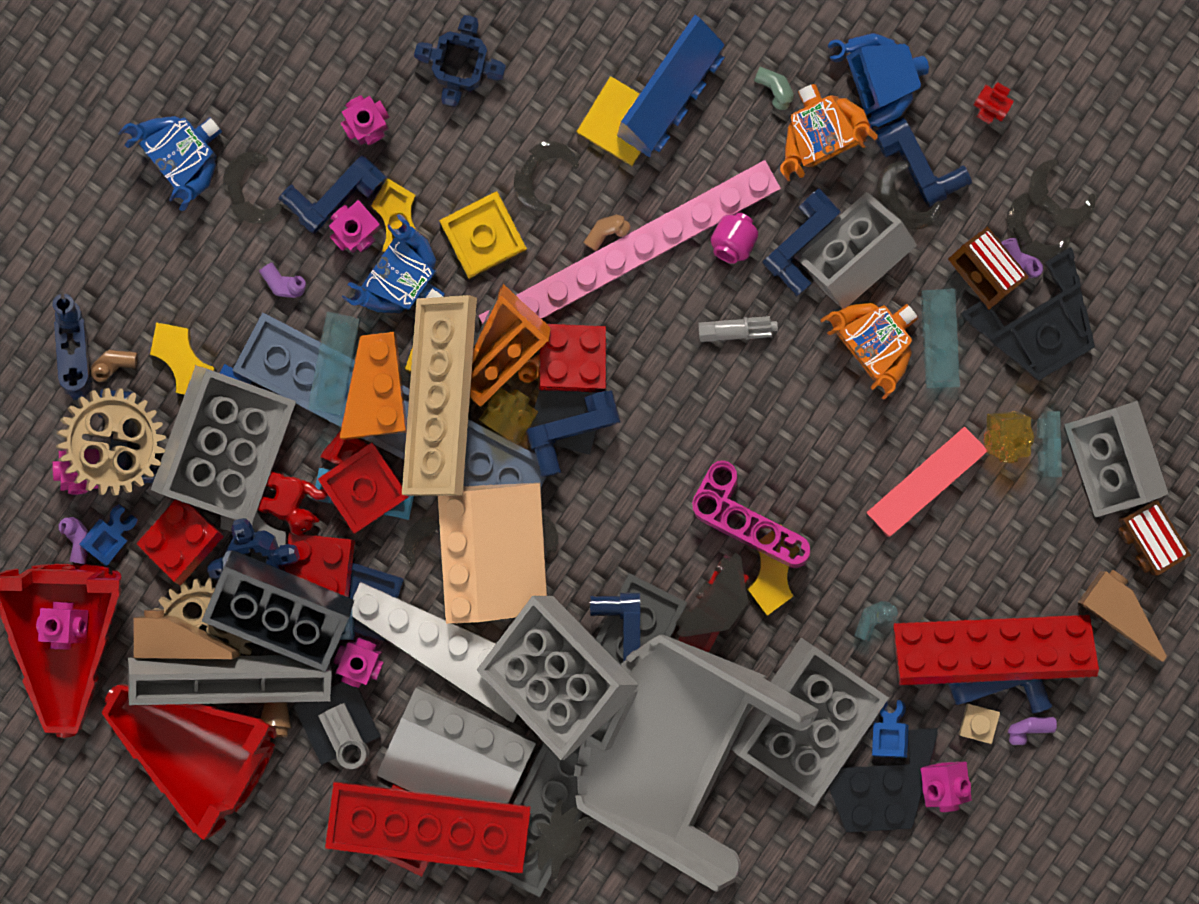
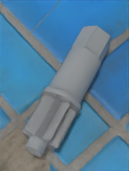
(737, 329)

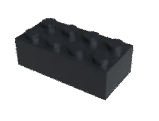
(278, 610)

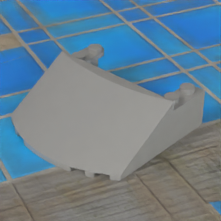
(666, 747)

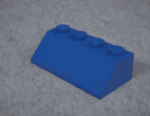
(671, 87)

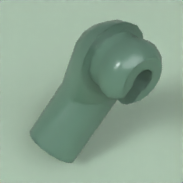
(779, 86)

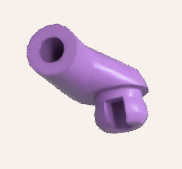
(1029, 264)
(281, 285)
(75, 532)
(1030, 725)

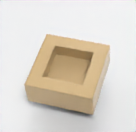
(979, 723)

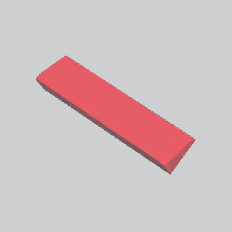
(926, 481)

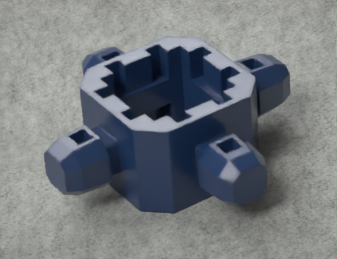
(468, 28)
(262, 541)

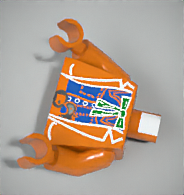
(822, 130)
(876, 340)

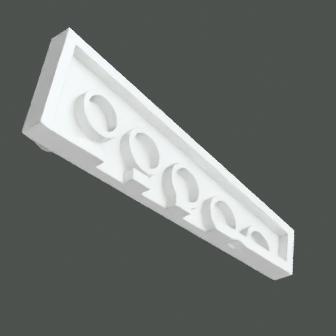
(438, 645)

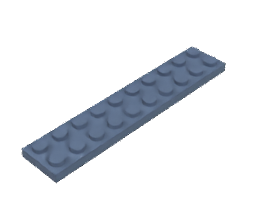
(286, 364)

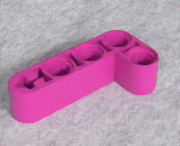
(754, 522)

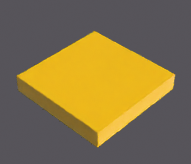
(604, 119)
(483, 235)

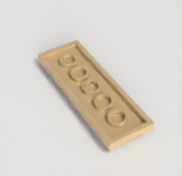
(439, 396)

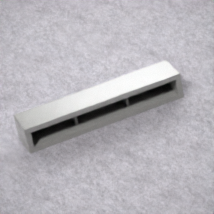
(225, 681)

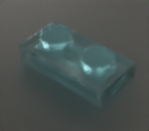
(1050, 458)

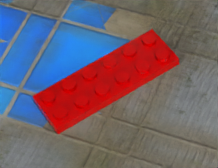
(995, 650)
(428, 827)

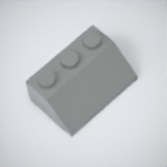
(855, 250)
(1116, 459)

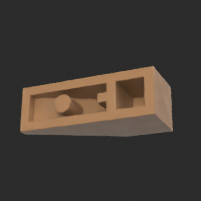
(1120, 609)
(176, 639)

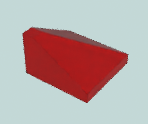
(341, 450)

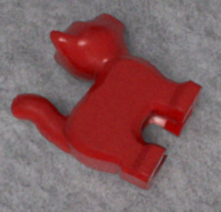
(286, 503)

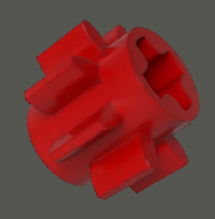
(993, 103)

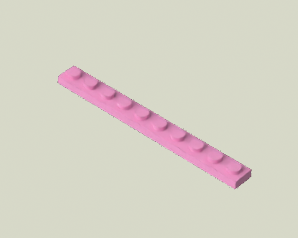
(649, 241)

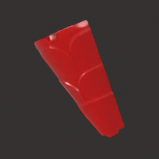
(59, 679)
(194, 754)

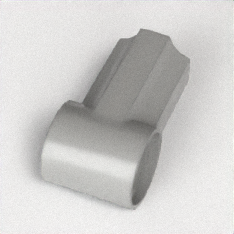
(343, 733)

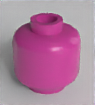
(734, 238)

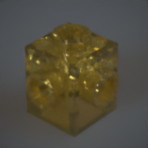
(509, 414)
(1008, 436)

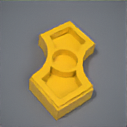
(391, 202)
(174, 347)
(771, 584)

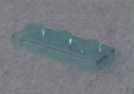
(940, 338)
(333, 363)

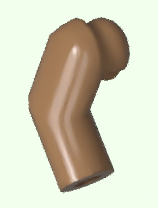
(605, 227)
(110, 362)

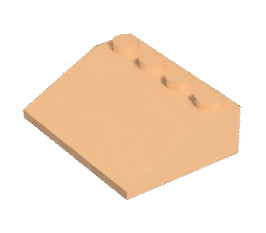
(491, 551)

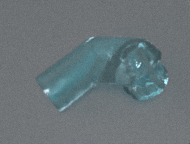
(875, 615)

